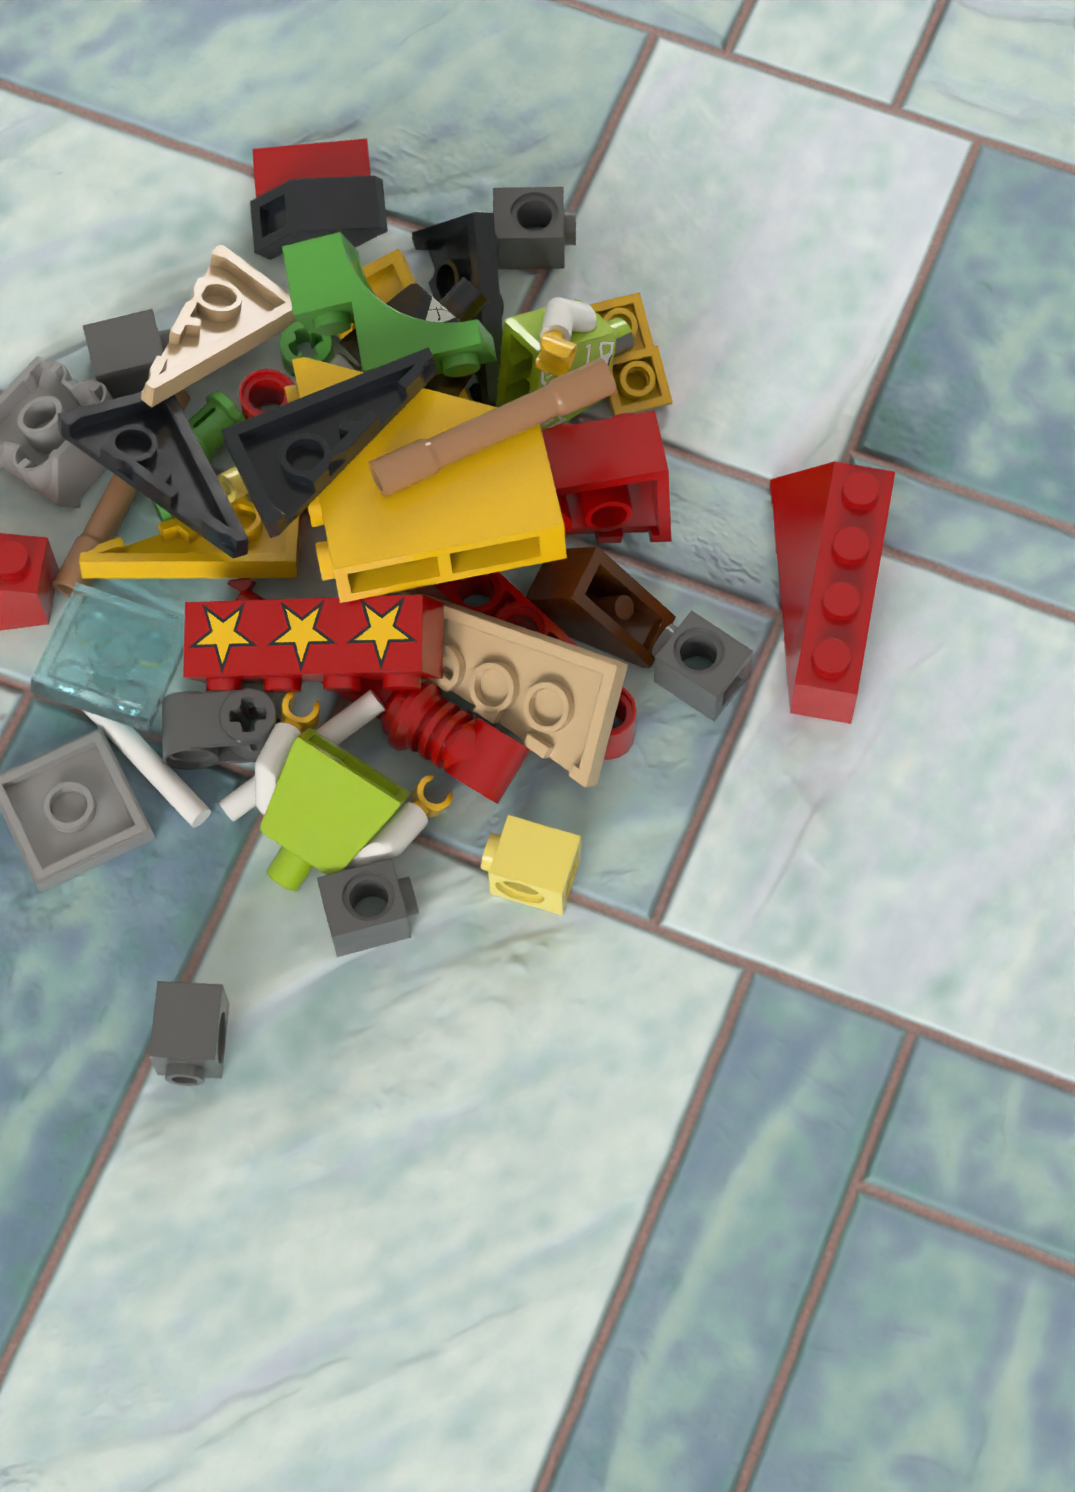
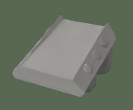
(30, 434)

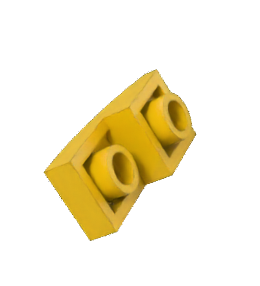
(639, 372)

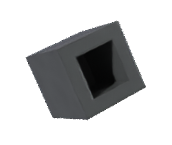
(125, 350)

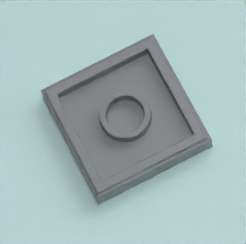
(71, 810)

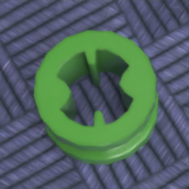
(297, 334)

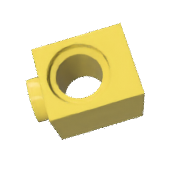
(532, 864)

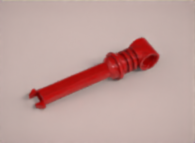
(438, 730)

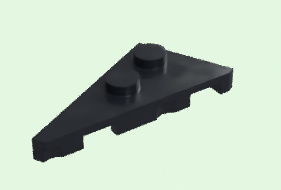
(469, 250)
(307, 443)
(160, 459)

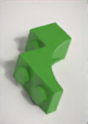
(332, 293)

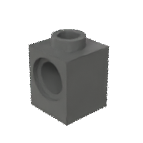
(532, 206)
(704, 689)
(357, 932)
(189, 1032)

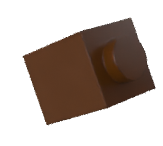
(600, 605)

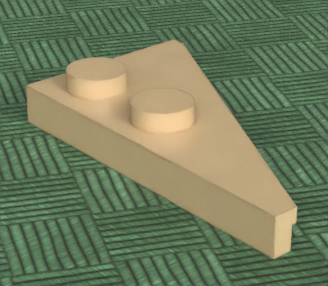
(225, 318)

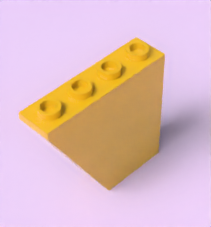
(461, 523)

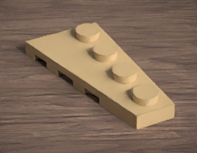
(534, 686)

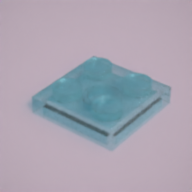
(110, 657)

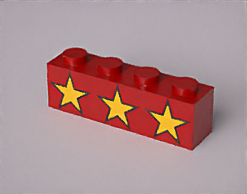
(314, 642)

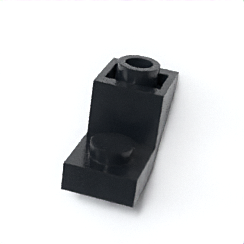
(318, 208)

